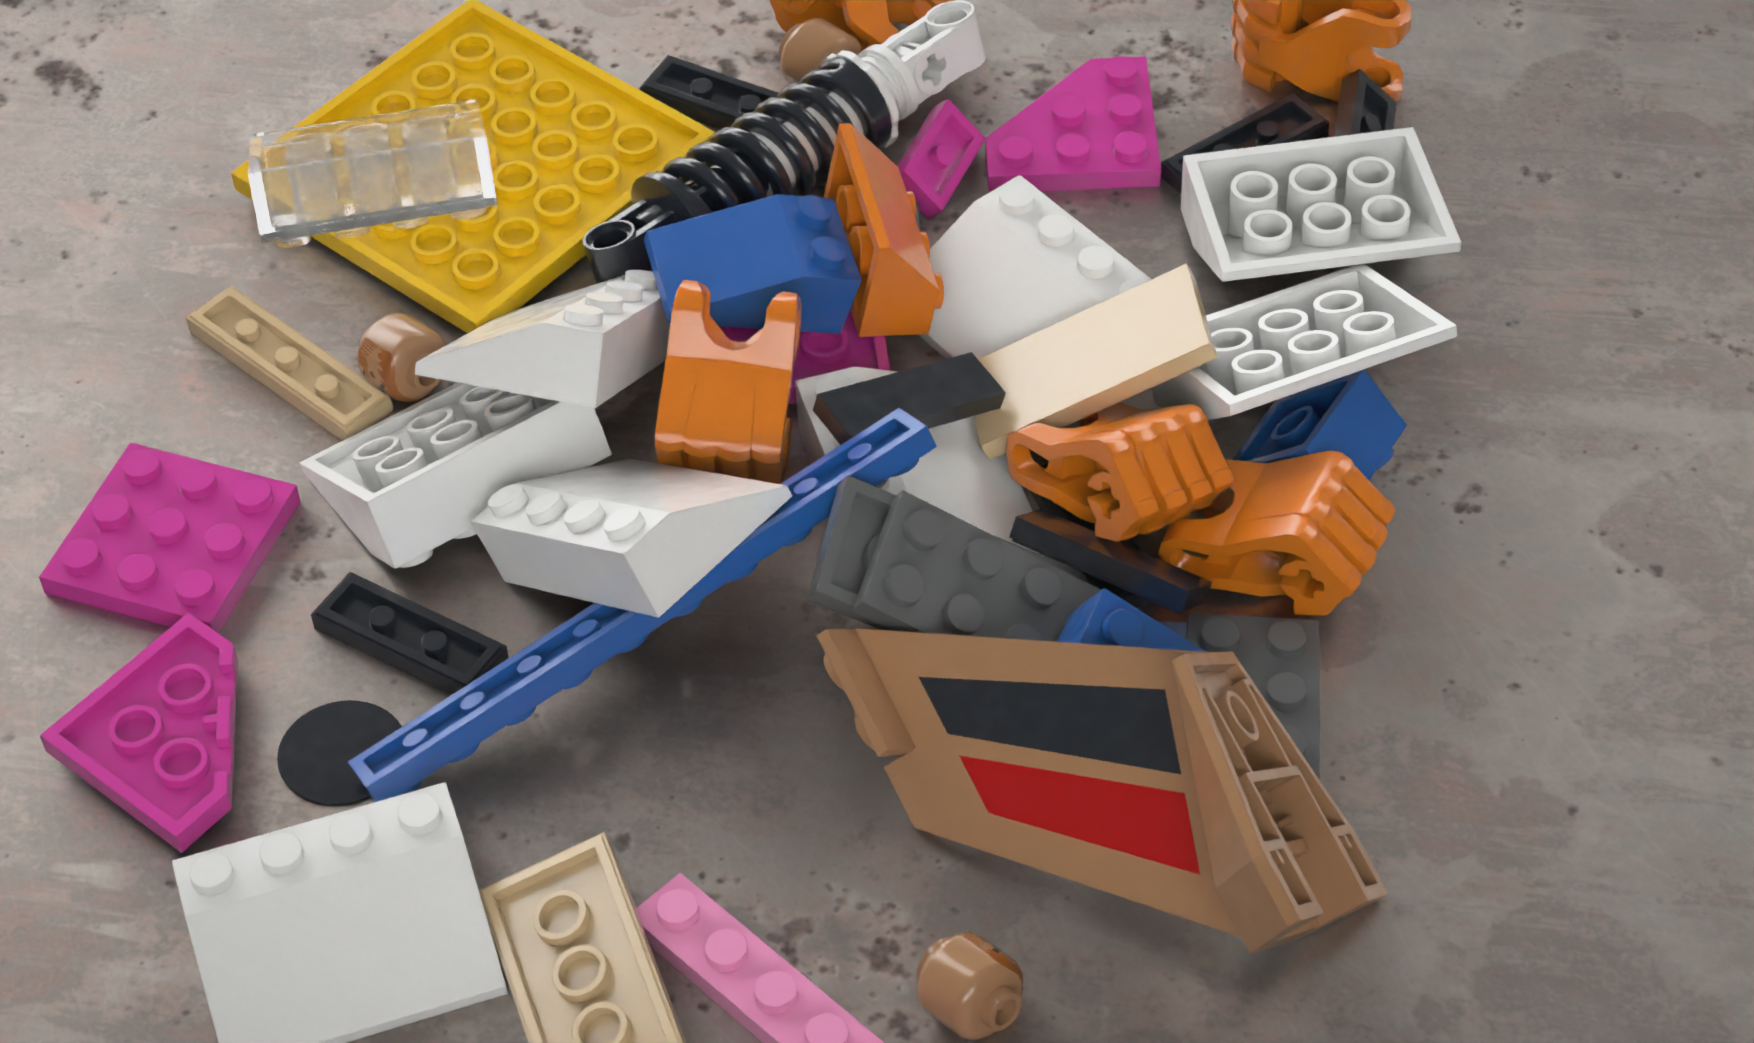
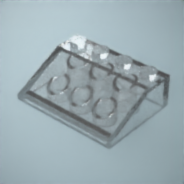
(370, 173)

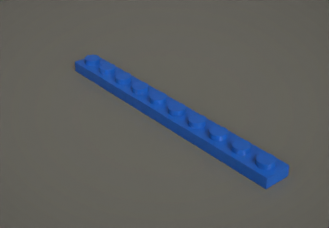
(600, 631)

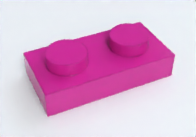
(939, 157)

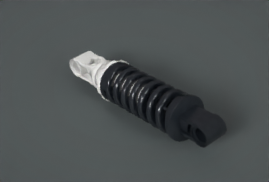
(792, 137)

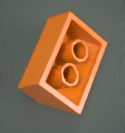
(883, 234)

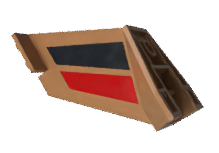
(1110, 771)

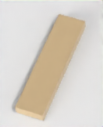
(289, 364)

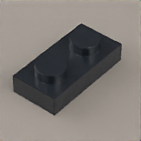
(1363, 106)

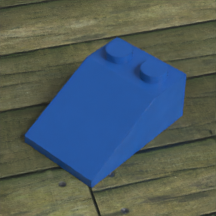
(757, 252)

